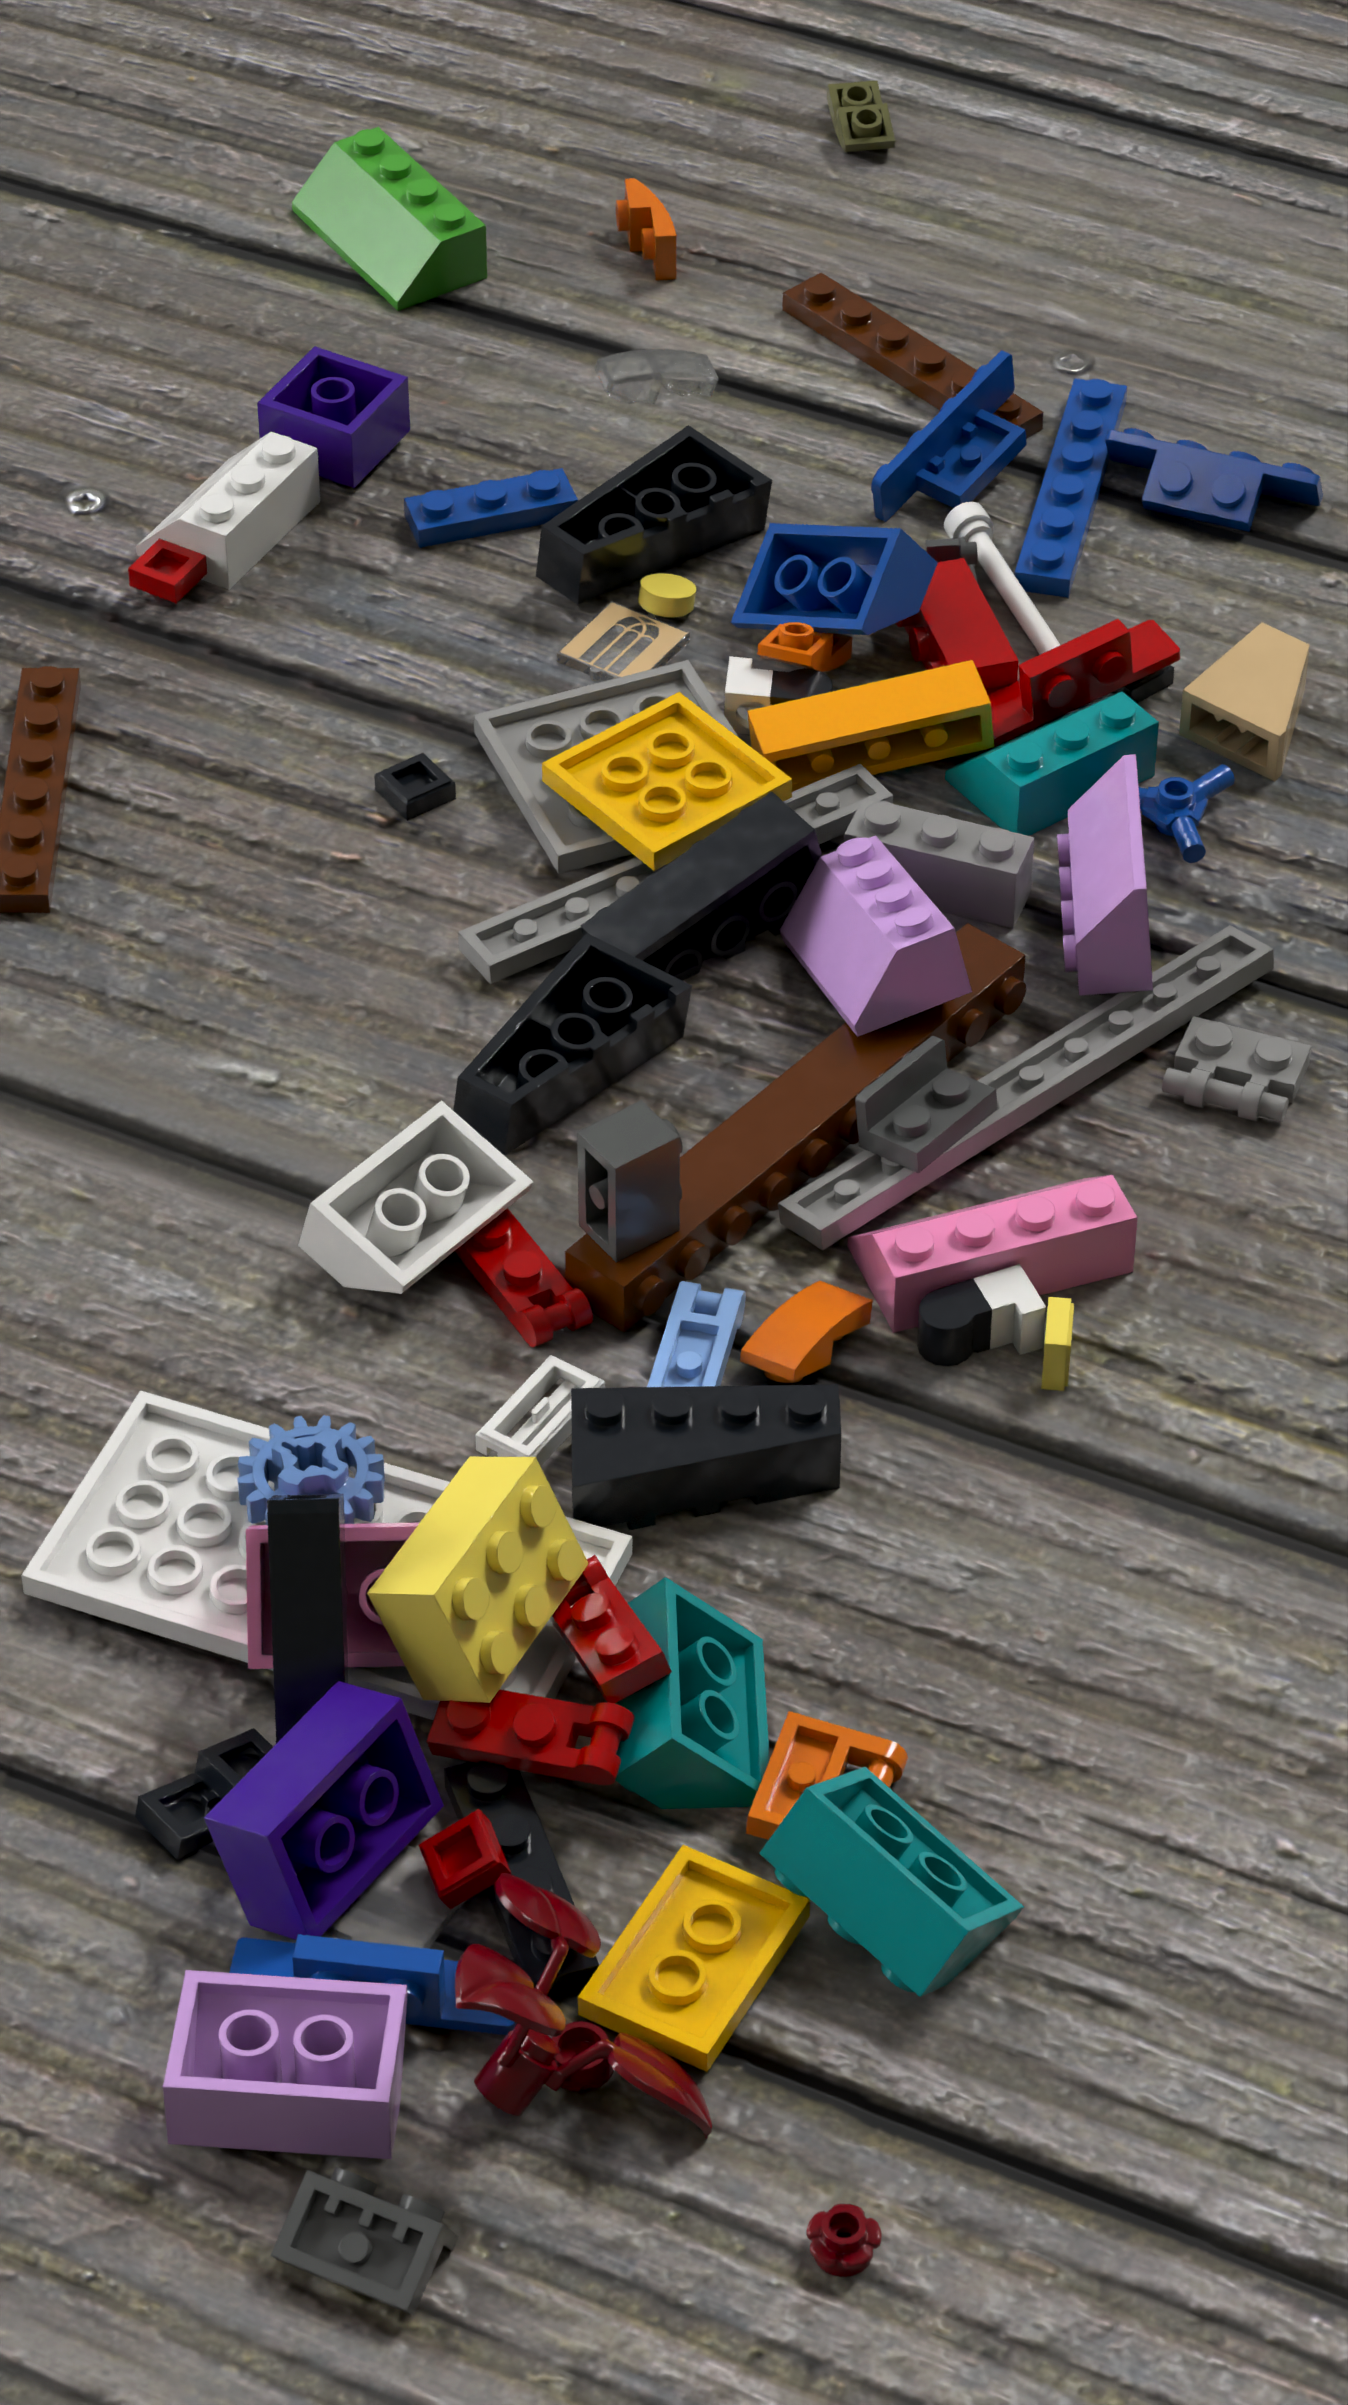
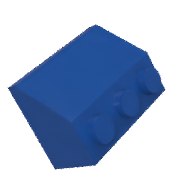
(834, 579)

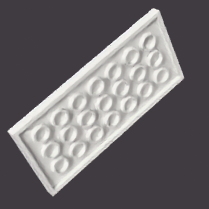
(164, 1543)

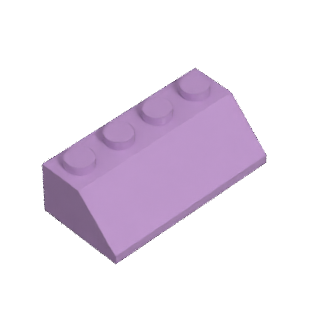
(1106, 886)
(873, 938)

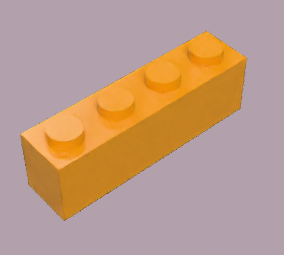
(876, 725)

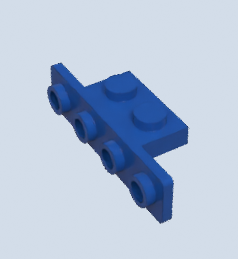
(957, 448)
(1208, 484)
(423, 1970)

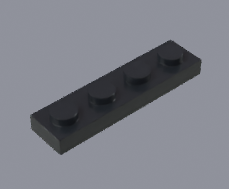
(507, 1804)

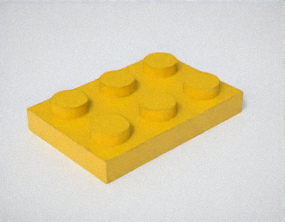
(694, 1957)

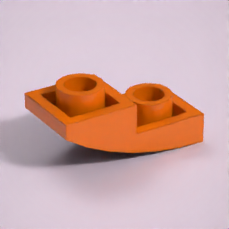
(648, 228)
(801, 646)
(802, 1332)

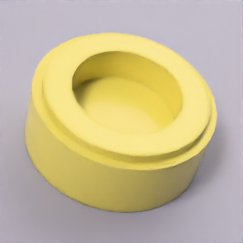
(667, 595)

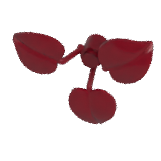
(527, 2053)

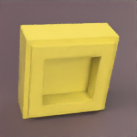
(1057, 1343)

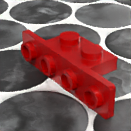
(1078, 675)

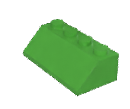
(392, 220)

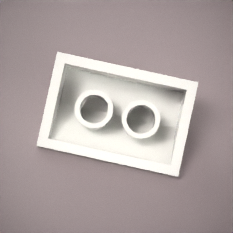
(244, 507)
(410, 1204)

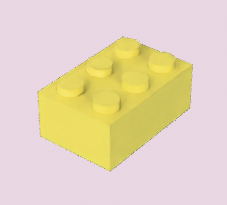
(478, 1579)

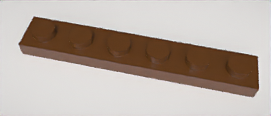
(892, 347)
(36, 787)

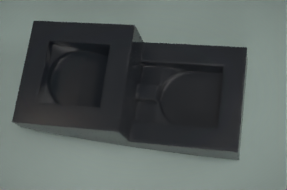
(178, 1809)

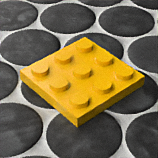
(663, 779)

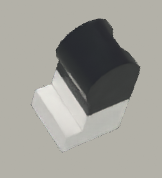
(759, 688)
(981, 1317)

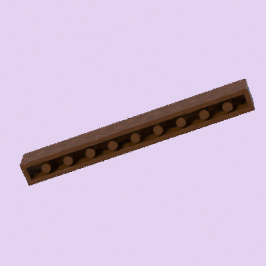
(788, 1138)

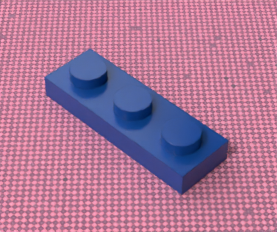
(488, 507)

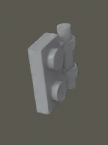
(1237, 1070)

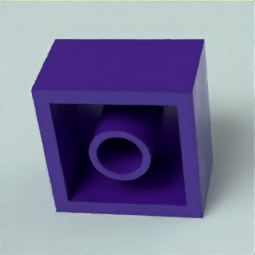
(340, 408)

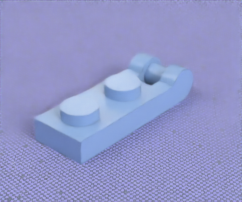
(698, 1337)

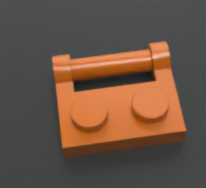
(812, 1753)

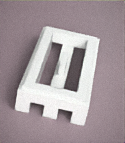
(549, 1420)

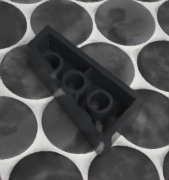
(652, 517)
(715, 892)
(570, 1041)
(699, 1448)

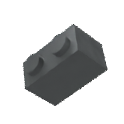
(629, 1180)

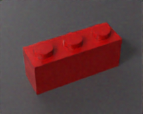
(960, 627)

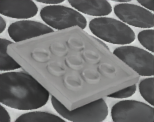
(533, 731)

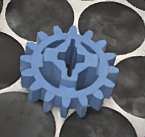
(309, 1463)

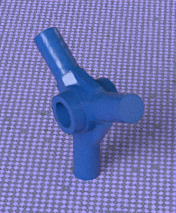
(1180, 804)

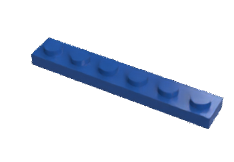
(1070, 488)

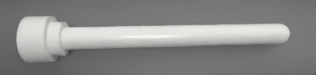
(975, 525)

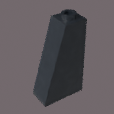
(306, 1601)

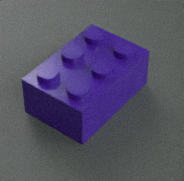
(324, 1811)

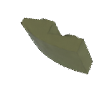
(860, 116)

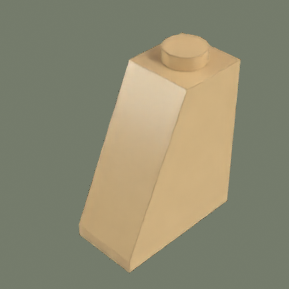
(1249, 701)

